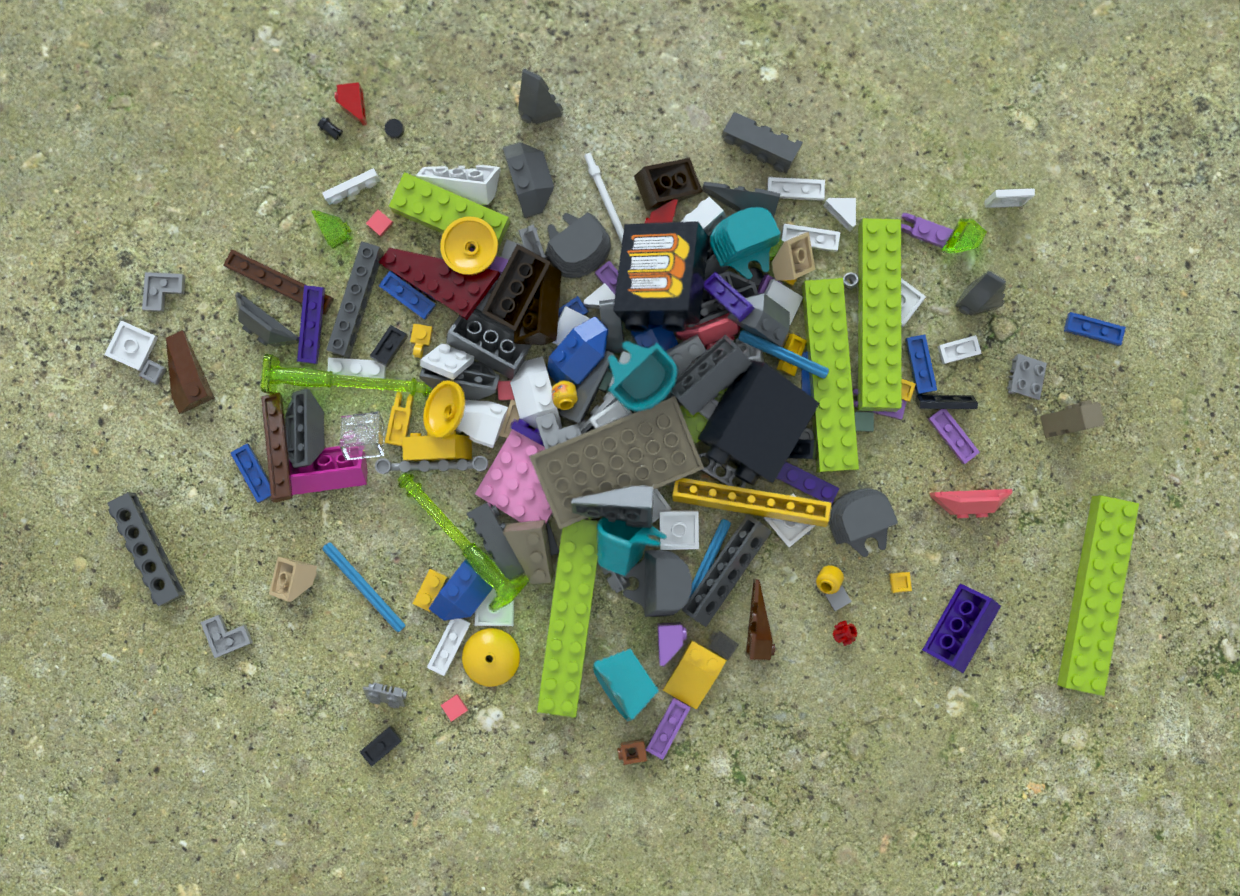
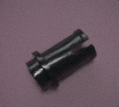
(327, 126)

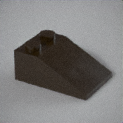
(666, 182)

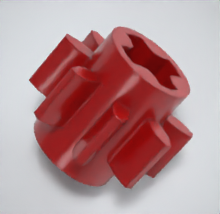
(845, 633)

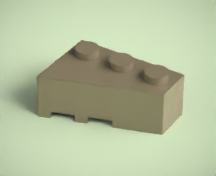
(1073, 419)
(532, 549)

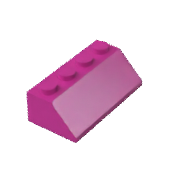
(328, 473)

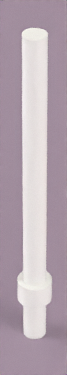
(595, 172)

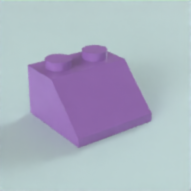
(670, 640)

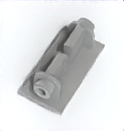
(531, 240)
(616, 581)

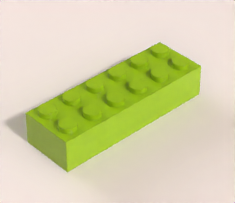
(439, 208)

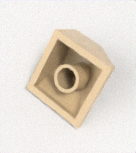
(794, 258)
(291, 578)

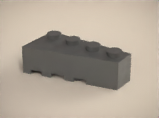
(761, 142)
(491, 529)

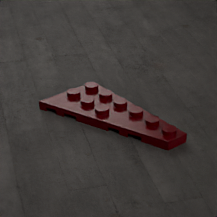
(436, 279)

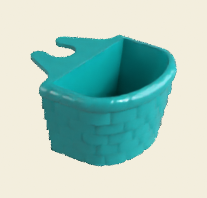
(745, 238)
(644, 379)
(622, 545)
(625, 683)

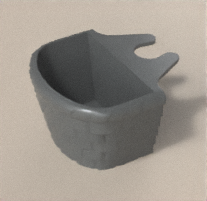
(579, 247)
(861, 516)
(662, 583)

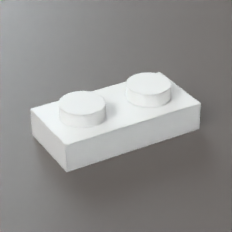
(959, 349)

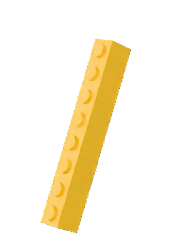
(752, 502)

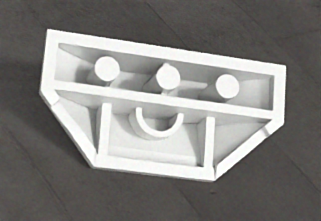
(533, 392)

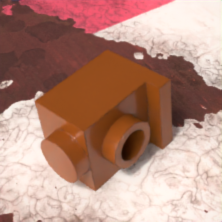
(638, 756)

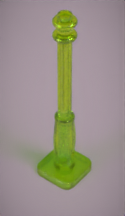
(275, 375)
(481, 563)

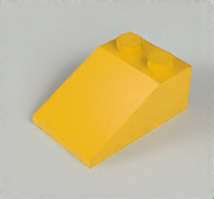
(694, 674)

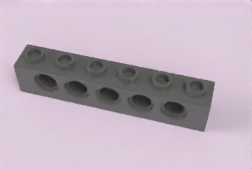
(355, 300)
(155, 553)
(726, 570)

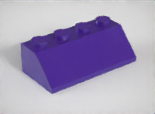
(961, 627)

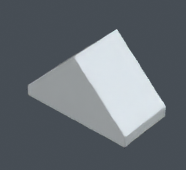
(843, 210)
(601, 293)

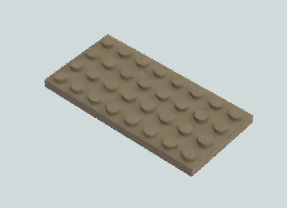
(631, 451)

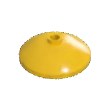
(460, 237)
(444, 409)
(502, 649)

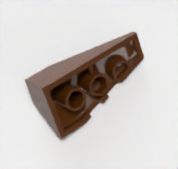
(186, 376)
(759, 635)

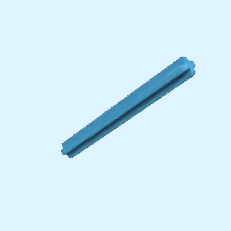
(363, 587)

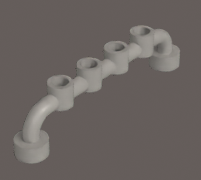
(384, 466)

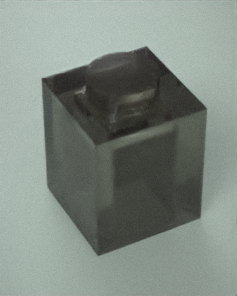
(722, 644)

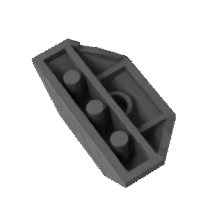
(529, 177)
(712, 308)
(767, 320)
(262, 324)
(476, 381)
(304, 428)

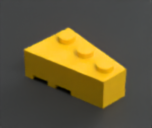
(432, 449)

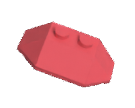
(711, 331)
(971, 502)

